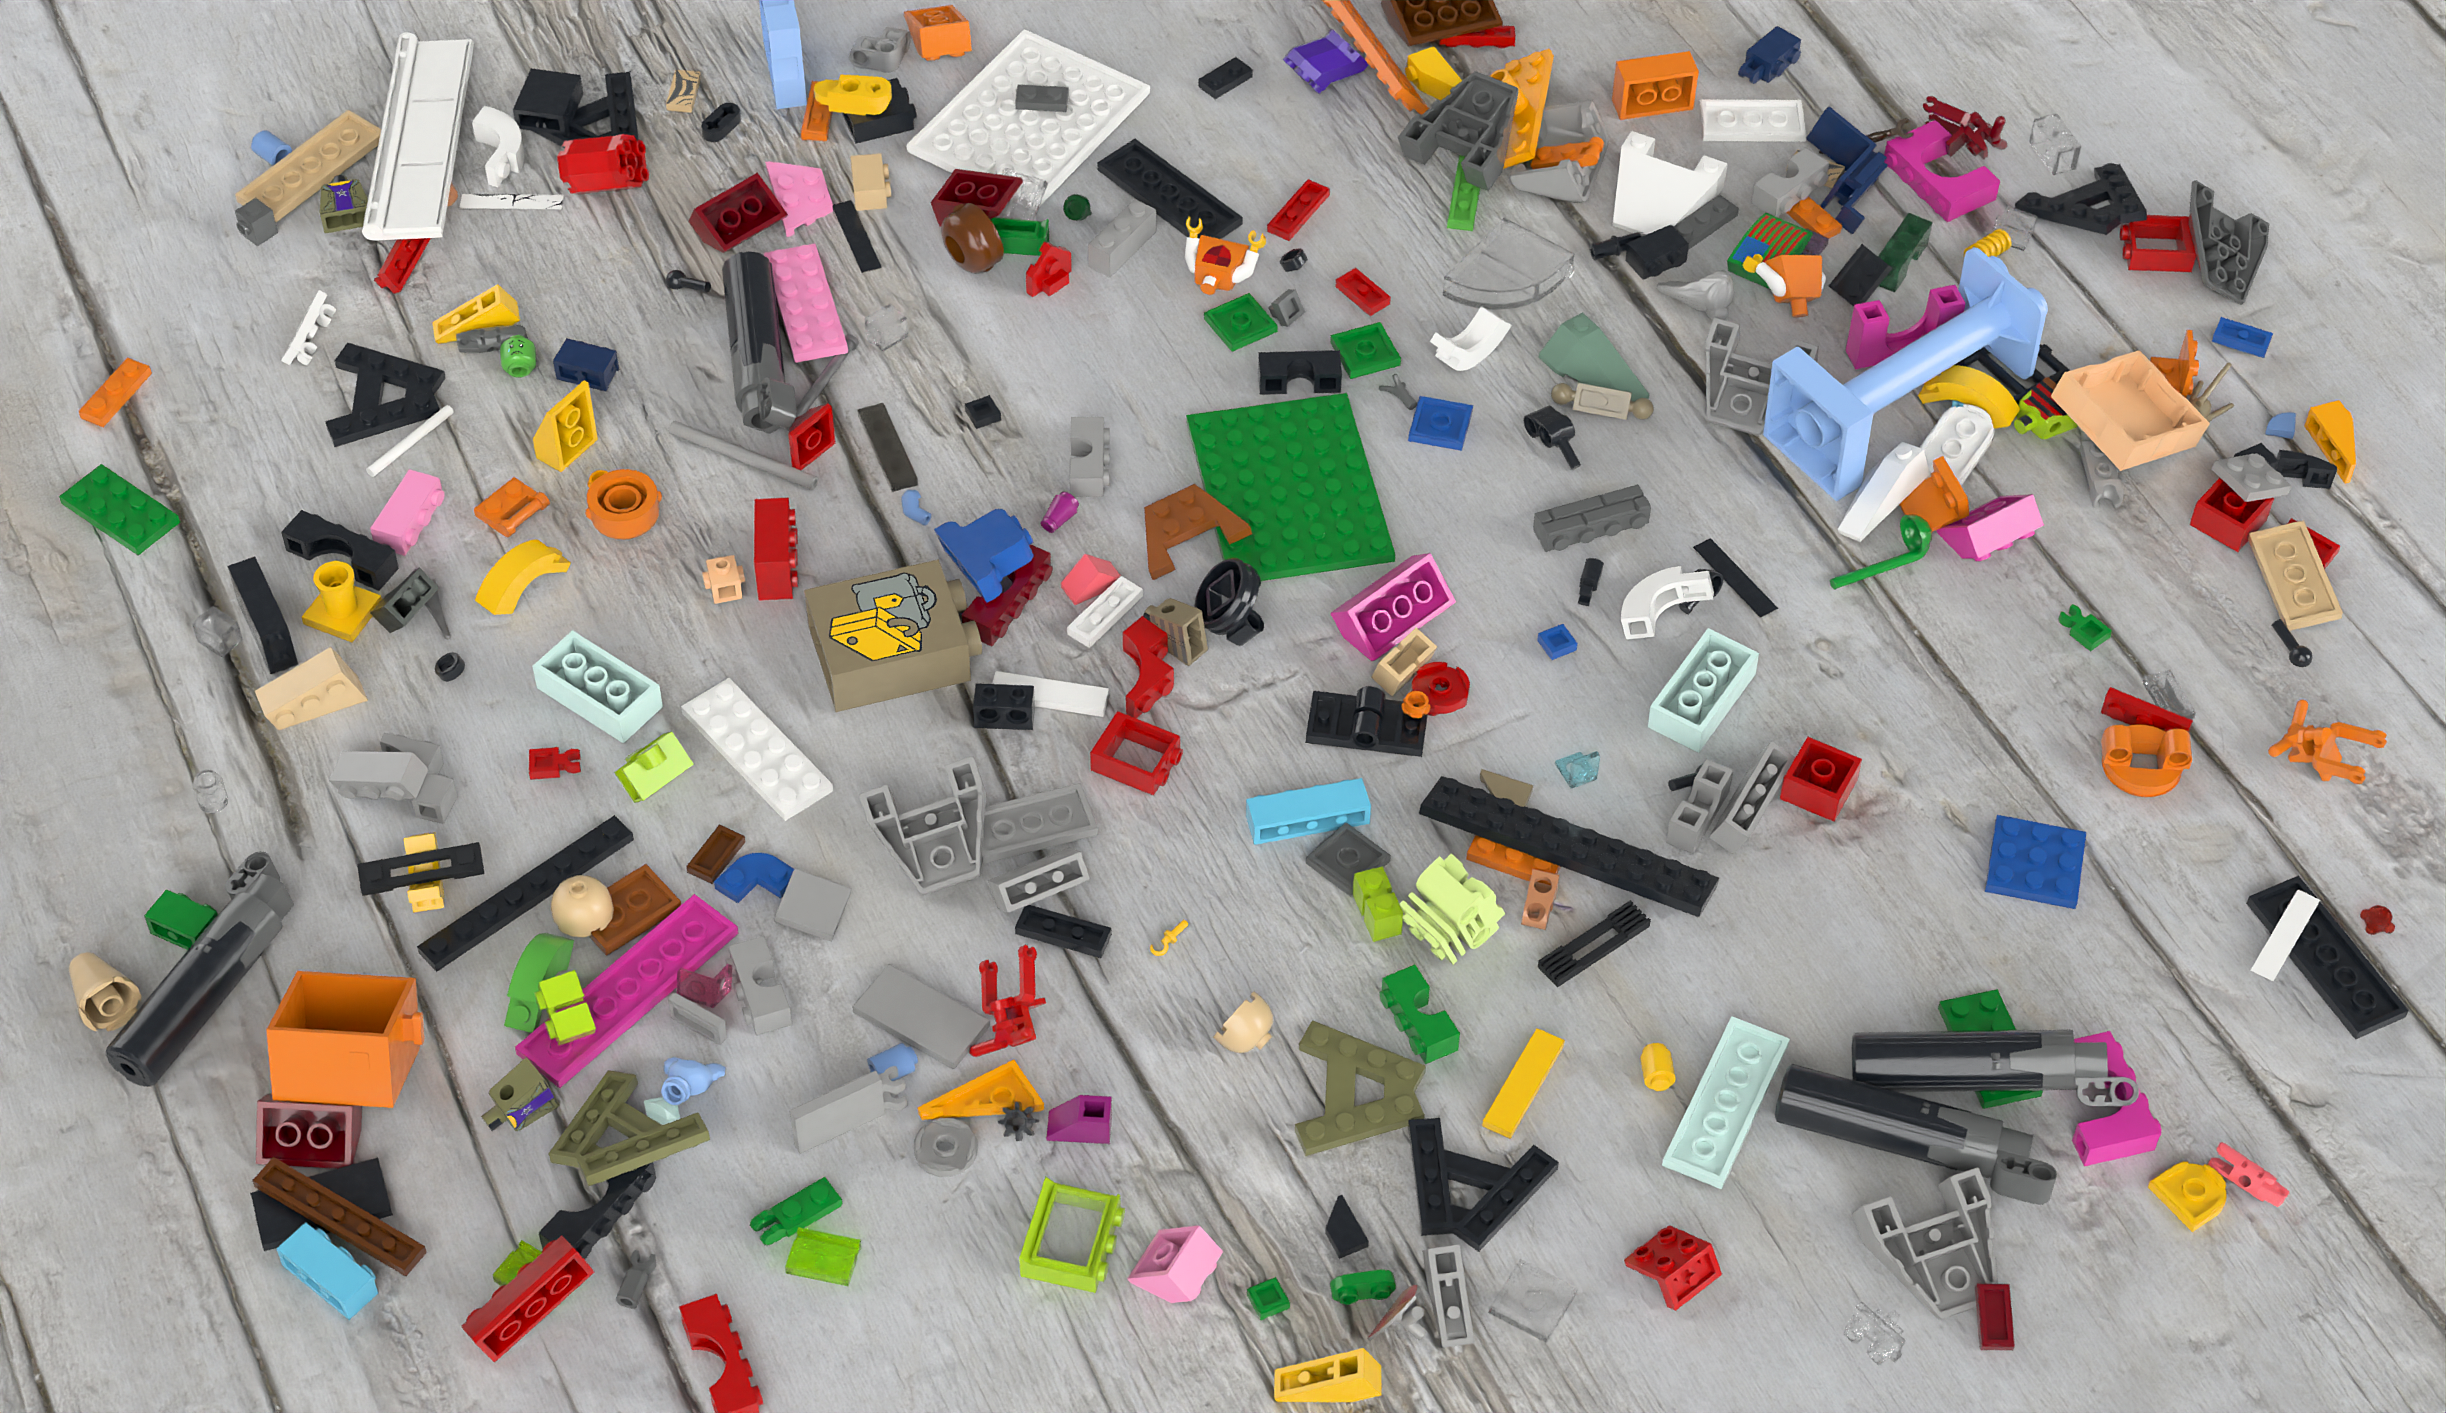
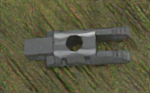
(487, 338)

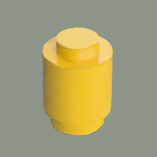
(1657, 1067)

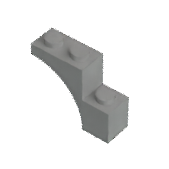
(437, 791)

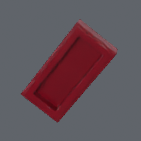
(1994, 1316)

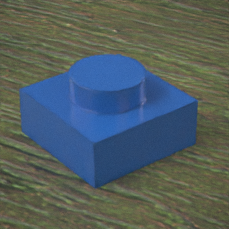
(1557, 641)

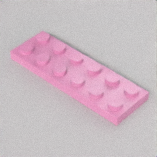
(806, 303)

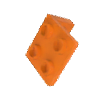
(2180, 370)
(1938, 498)

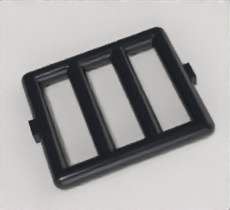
(2044, 354)

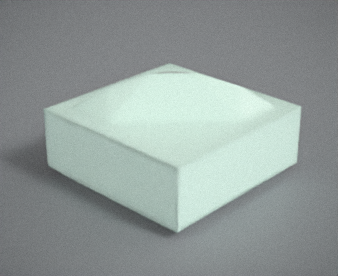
(661, 1110)

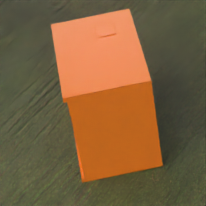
(344, 1039)

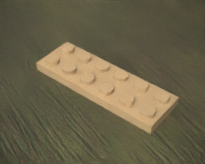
(312, 164)

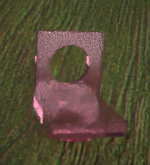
(703, 988)

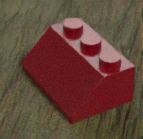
(737, 214)
(307, 1133)

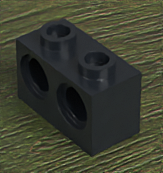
(1004, 706)

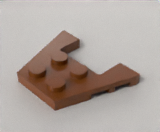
(1182, 518)

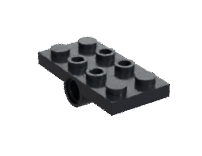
(1364, 723)

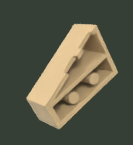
(311, 691)

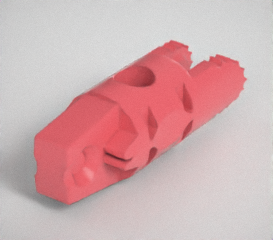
(2248, 1176)

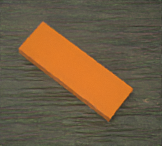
(816, 118)

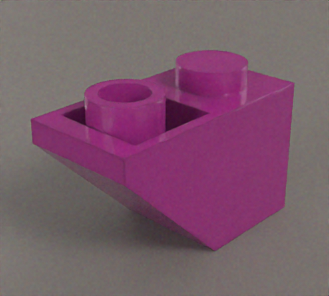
(1081, 1120)

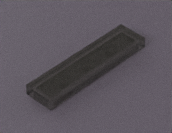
(887, 447)

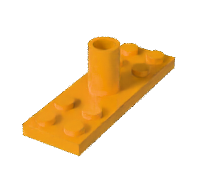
(1532, 79)

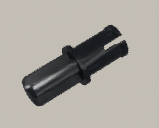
(1612, 246)

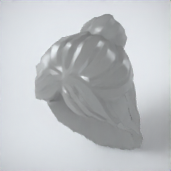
(1707, 294)

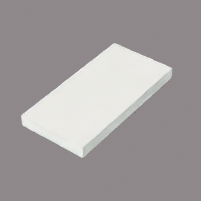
(1752, 120)

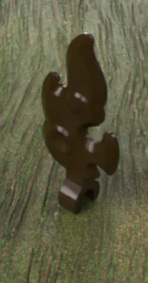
(1882, 135)

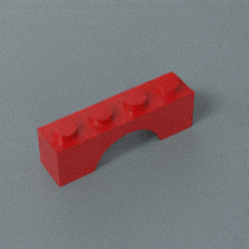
(708, 1330)

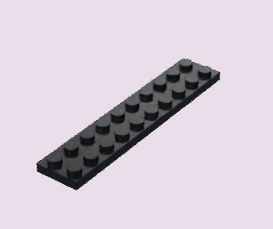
(1570, 846)

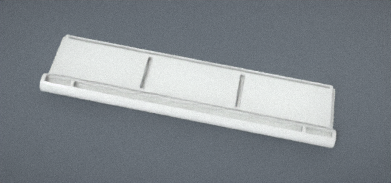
(418, 139)

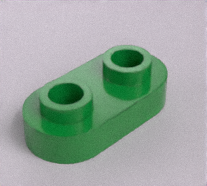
(1362, 1286)

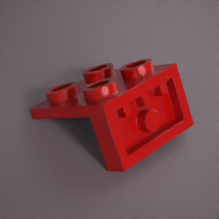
(1678, 1263)

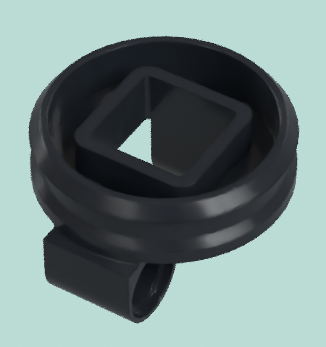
(1235, 616)

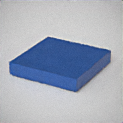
(1440, 423)

